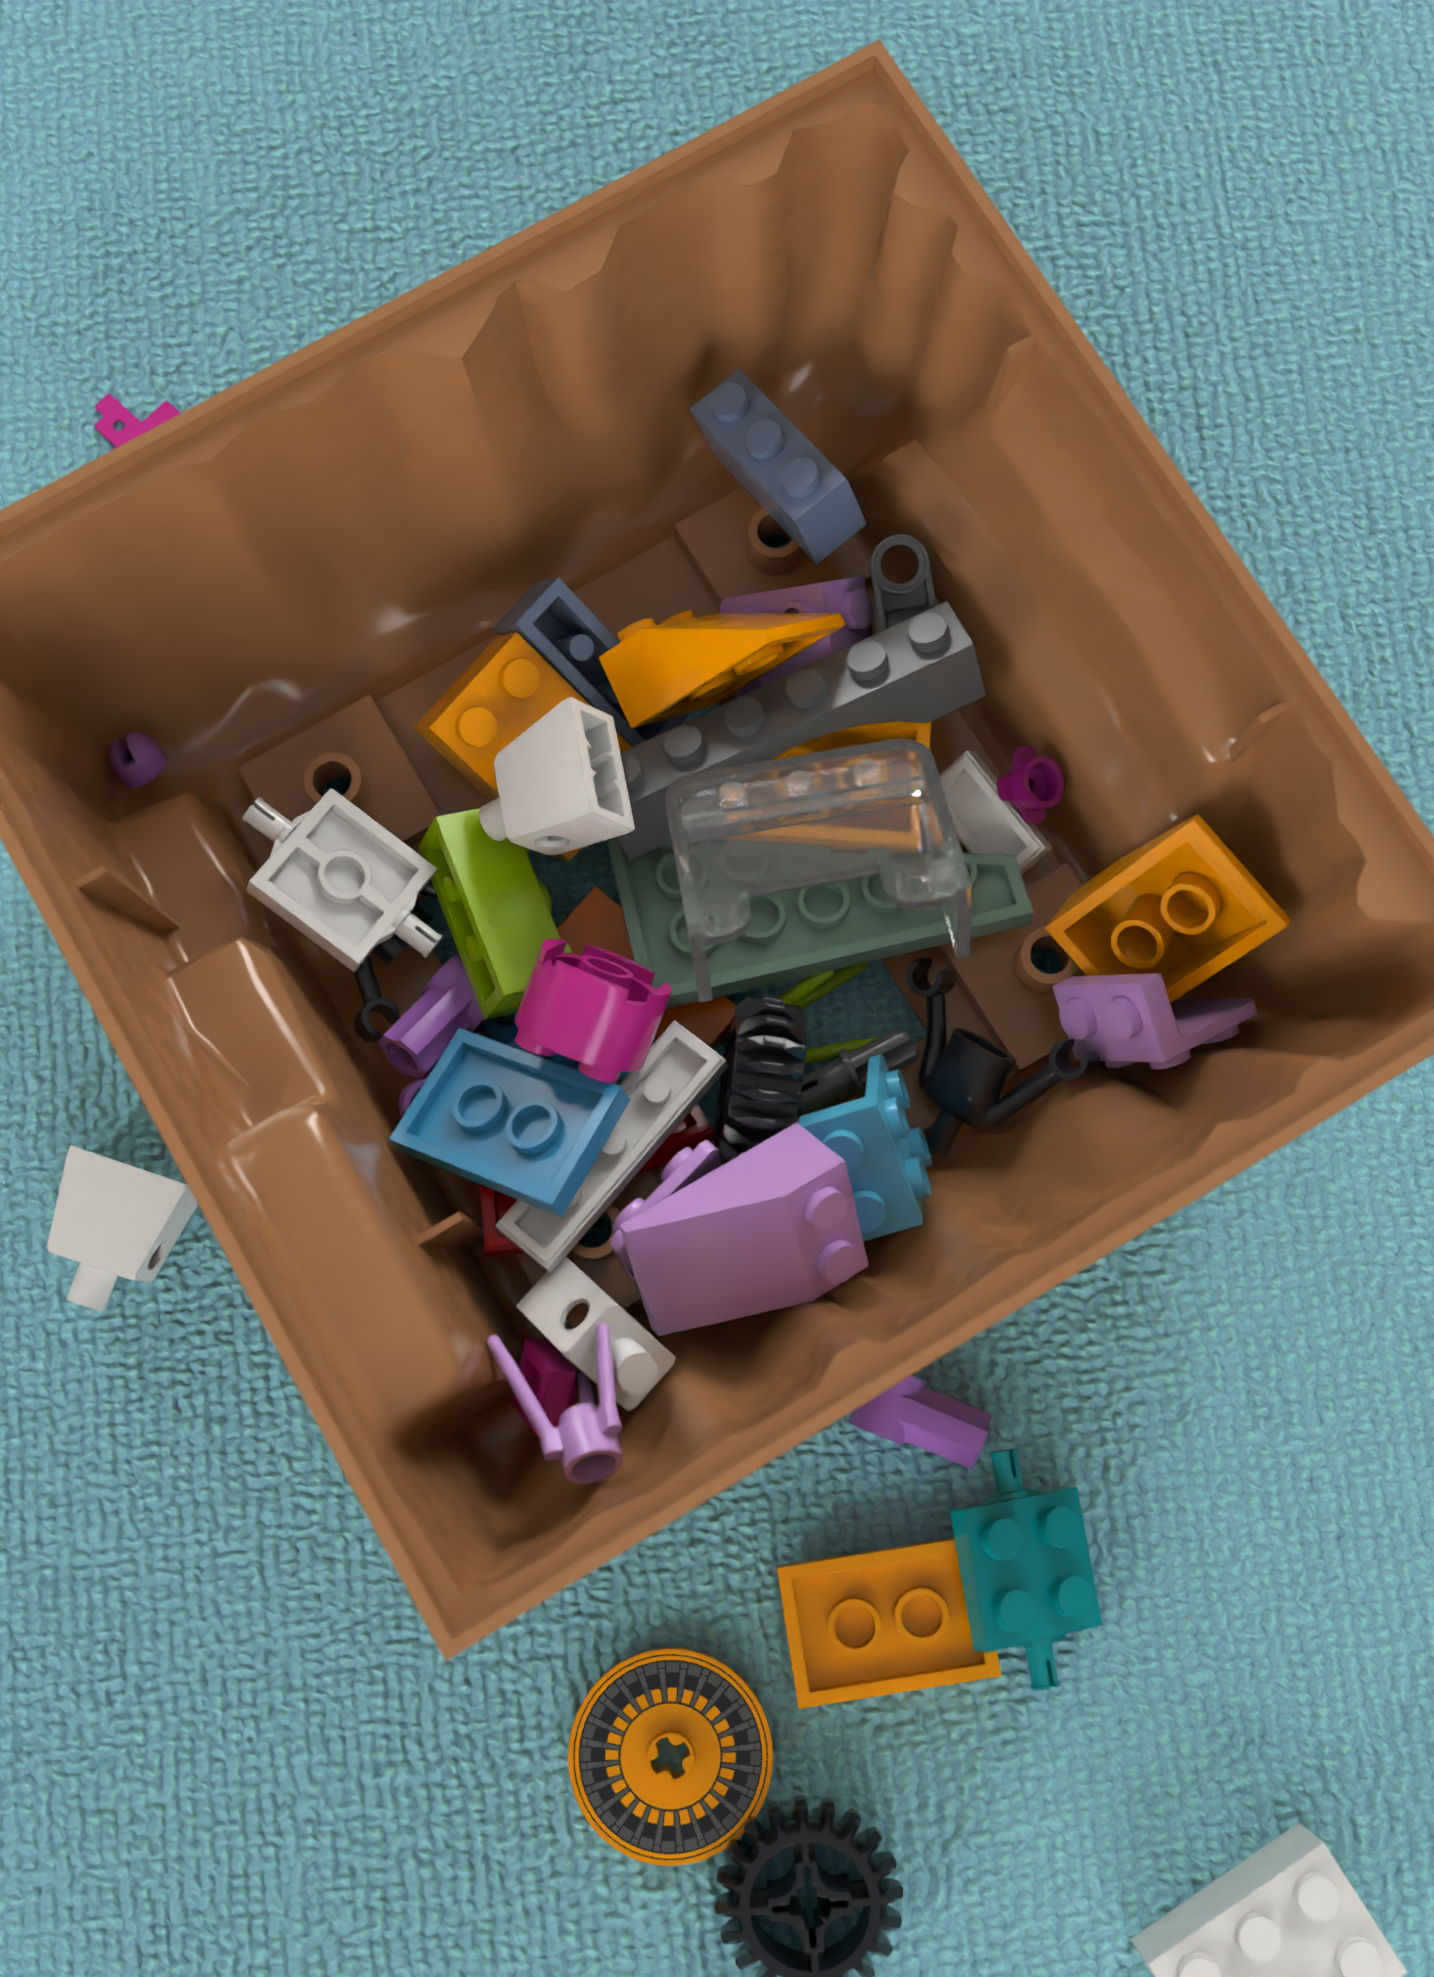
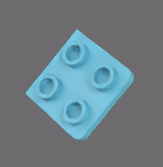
(880, 1152)

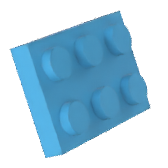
(510, 1121)

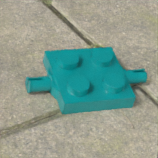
(1025, 1568)

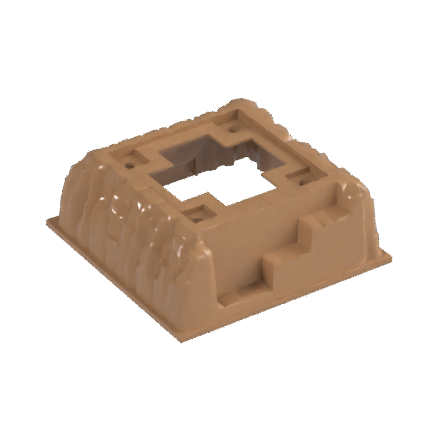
(332, 553)

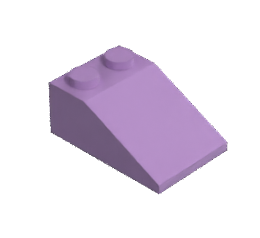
(748, 1236)

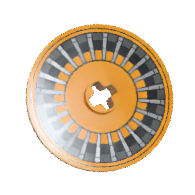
(650, 1808)

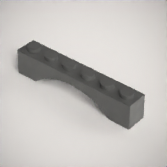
(894, 676)

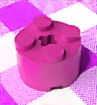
(590, 1009)

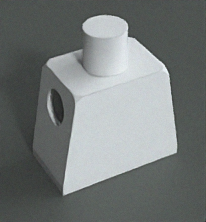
(560, 783)
(115, 1223)
(636, 1353)

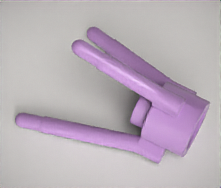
(586, 1432)

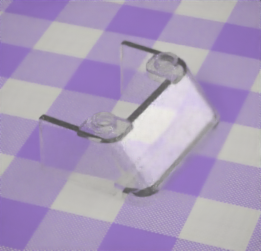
(811, 825)

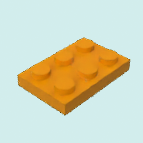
(879, 1623)

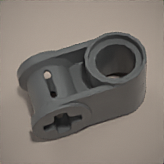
(901, 601)

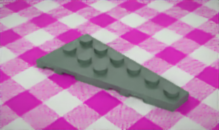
(799, 928)

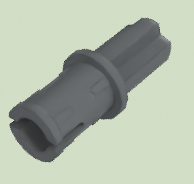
(849, 1072)

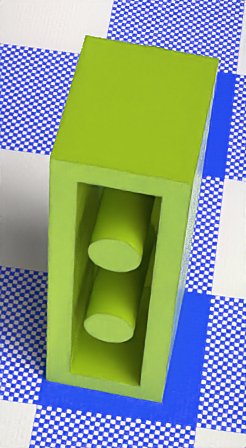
(490, 906)

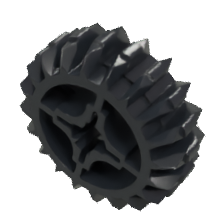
(763, 1075)
(839, 1894)

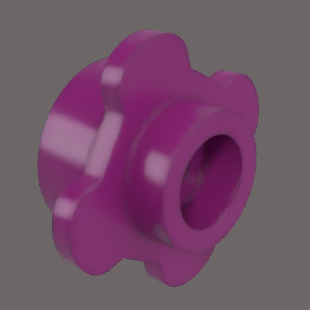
(1031, 784)

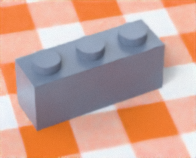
(779, 466)
(571, 642)

